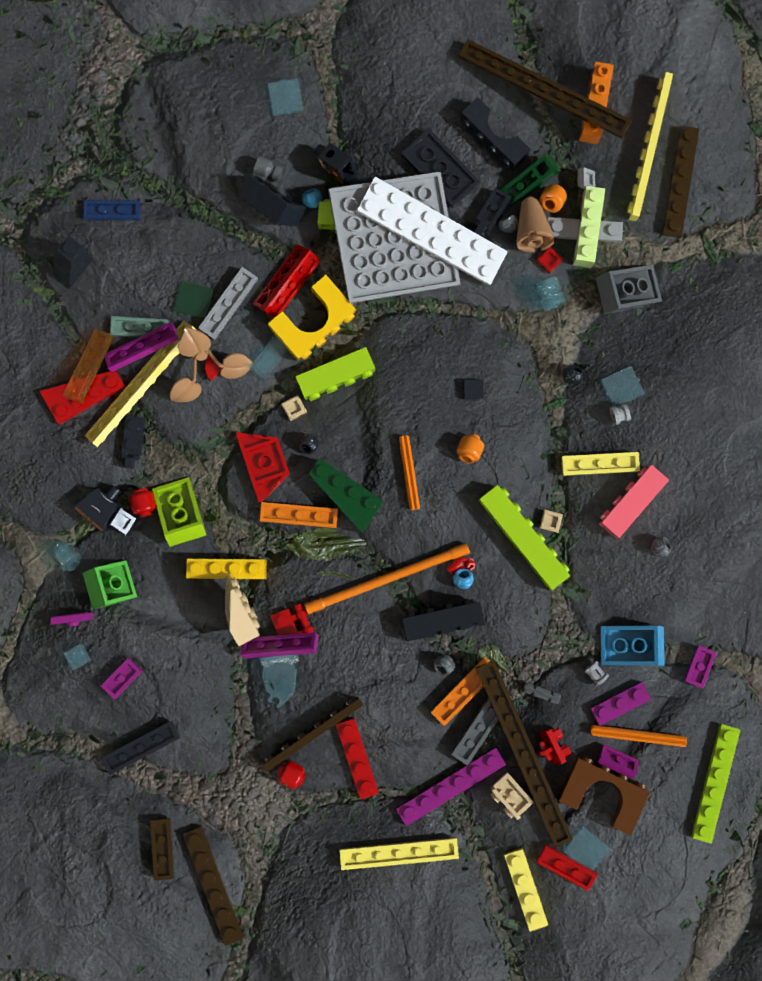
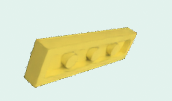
(600, 463)
(525, 889)

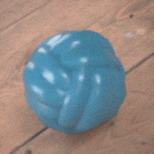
(312, 198)
(463, 578)

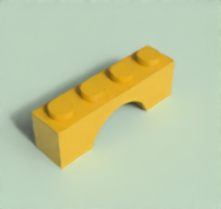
(219, 567)

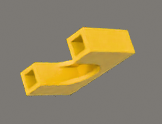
(300, 342)

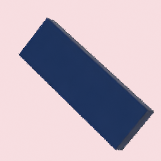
(112, 210)

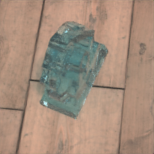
(282, 674)

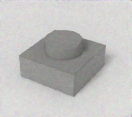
(585, 178)

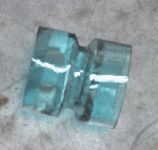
(550, 294)

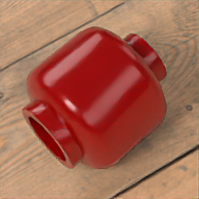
(142, 502)
(291, 774)

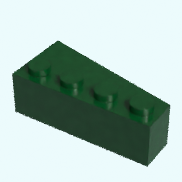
(350, 497)

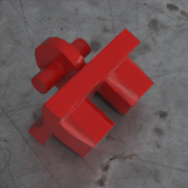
(551, 748)

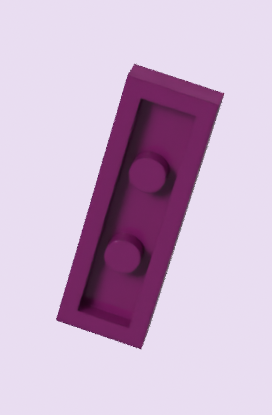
(620, 703)

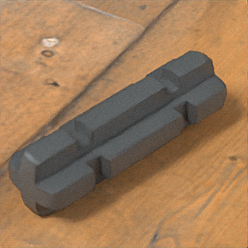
(541, 693)

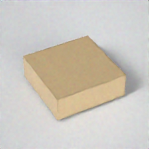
(294, 408)
(550, 521)

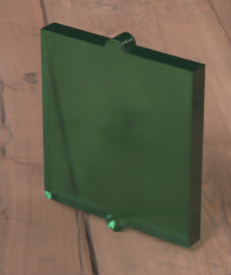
(193, 300)

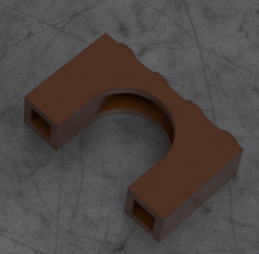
(631, 796)

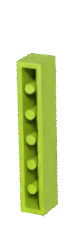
(524, 538)

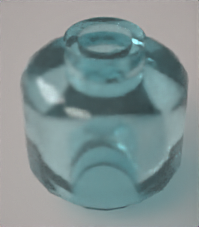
(66, 556)

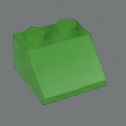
(109, 584)

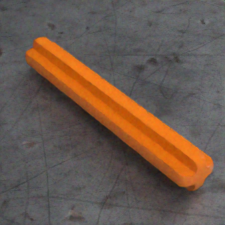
(409, 472)

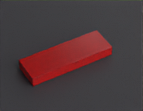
(567, 867)

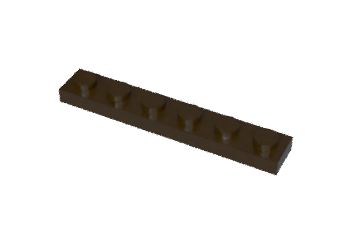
(680, 181)
(305, 738)
(213, 885)

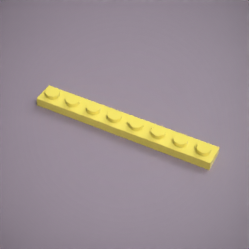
(651, 139)
(134, 390)

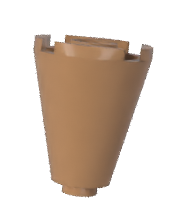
(533, 227)

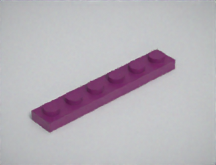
(450, 786)

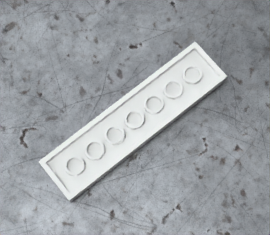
(432, 231)

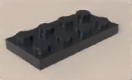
(431, 155)

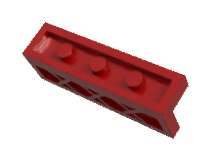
(288, 283)

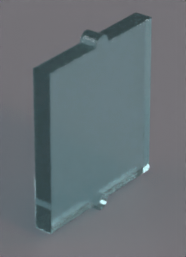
(285, 97)
(622, 386)
(587, 849)

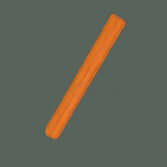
(640, 736)

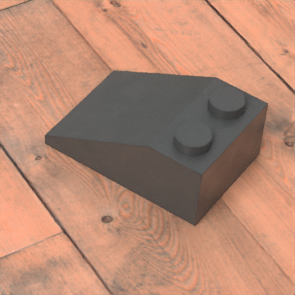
(628, 289)

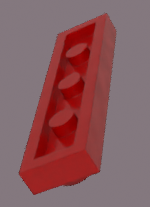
(357, 758)

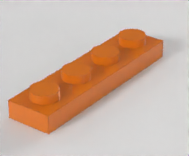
(298, 515)
(459, 695)

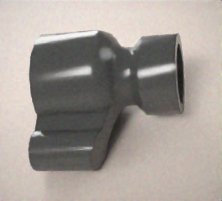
(265, 168)

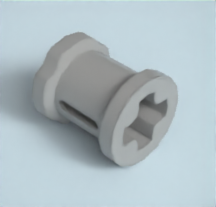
(596, 673)

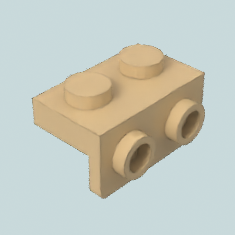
(511, 796)

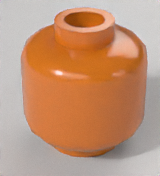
(553, 198)
(470, 448)

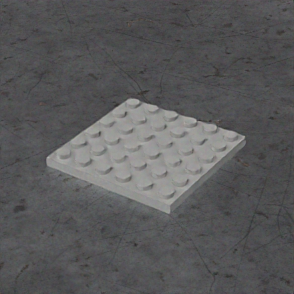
(378, 260)

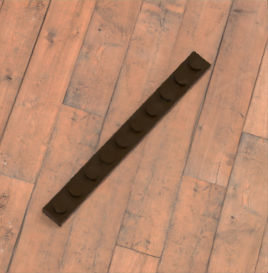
(545, 89)
(524, 753)

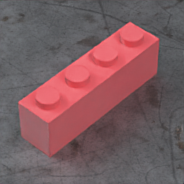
(633, 502)

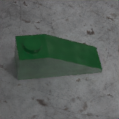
(531, 178)

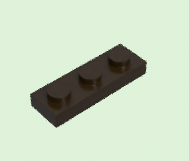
(162, 849)

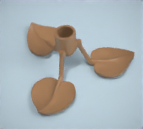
(197, 345)

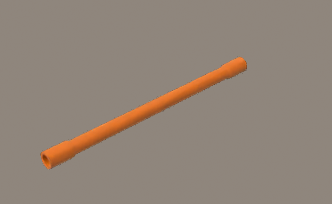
(452, 553)

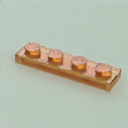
(88, 366)

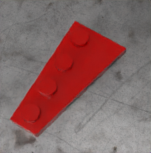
(102, 387)

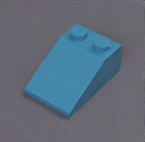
(632, 645)

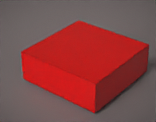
(549, 260)

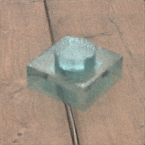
(77, 657)

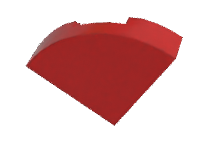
(212, 369)

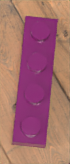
(141, 347)
(280, 645)

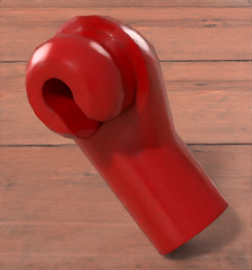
(461, 563)

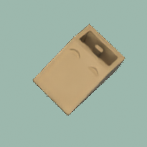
(240, 617)

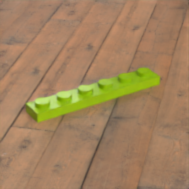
(715, 783)

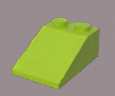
(179, 512)

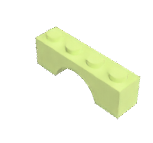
(589, 226)

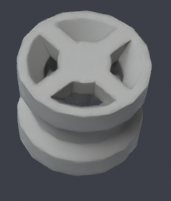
(620, 413)

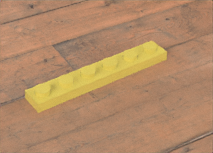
(399, 853)

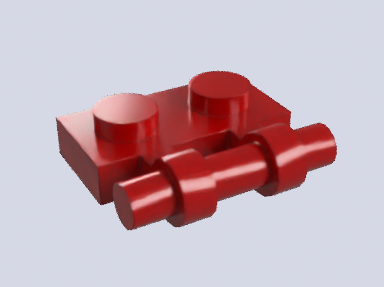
(285, 623)

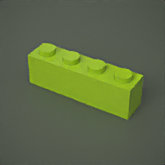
(336, 373)

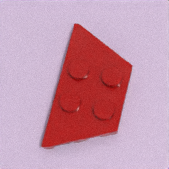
(264, 462)

